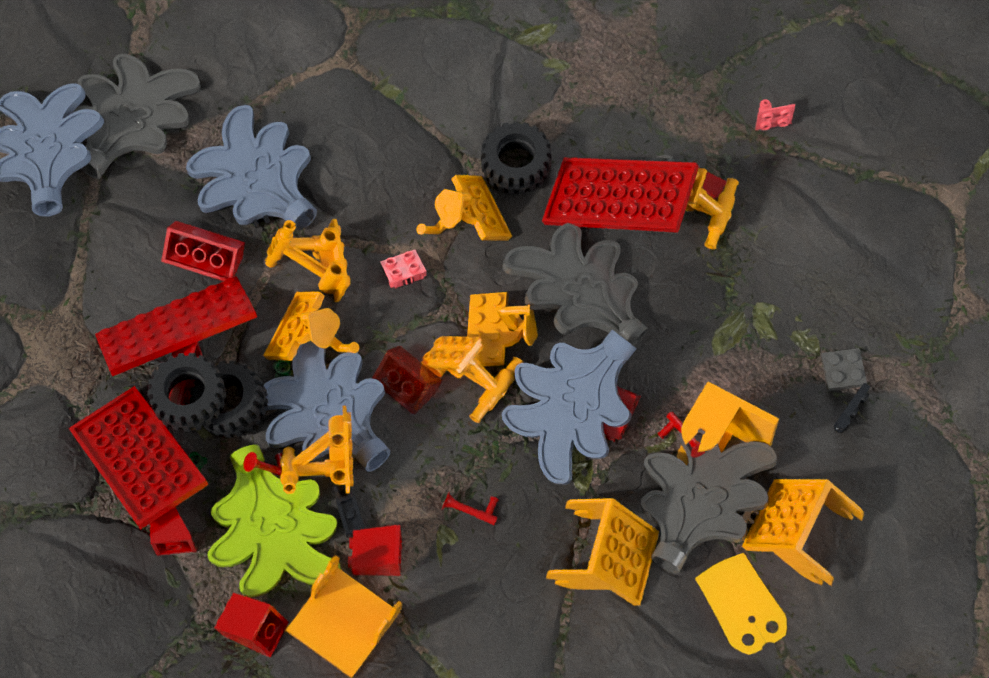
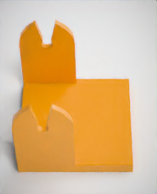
(725, 416)
(789, 519)
(619, 554)
(342, 619)

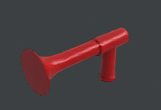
(676, 422)
(252, 462)
(484, 516)

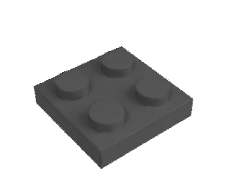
(843, 369)

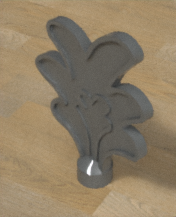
(134, 110)
(578, 285)
(704, 498)

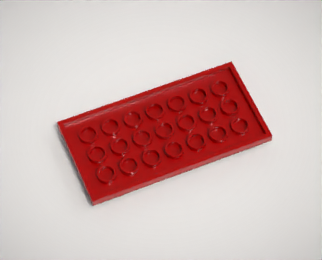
(621, 194)
(175, 325)
(138, 457)

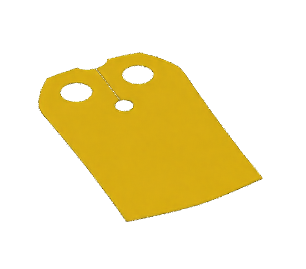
(736, 594)

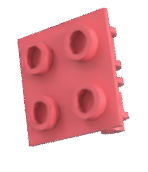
(773, 117)
(403, 267)

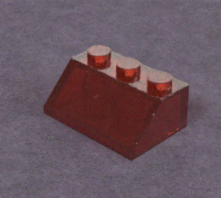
(406, 379)

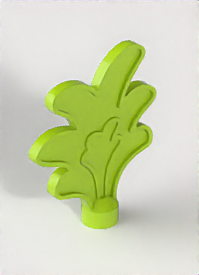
(271, 528)

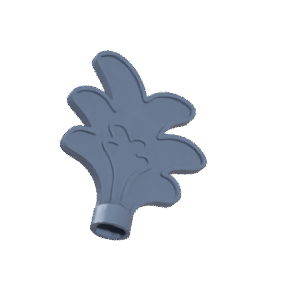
(46, 142)
(253, 172)
(318, 395)
(572, 404)

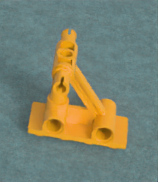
(718, 209)
(324, 247)
(460, 358)
(339, 465)

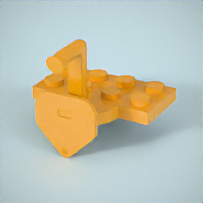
(471, 204)
(306, 323)
(499, 325)

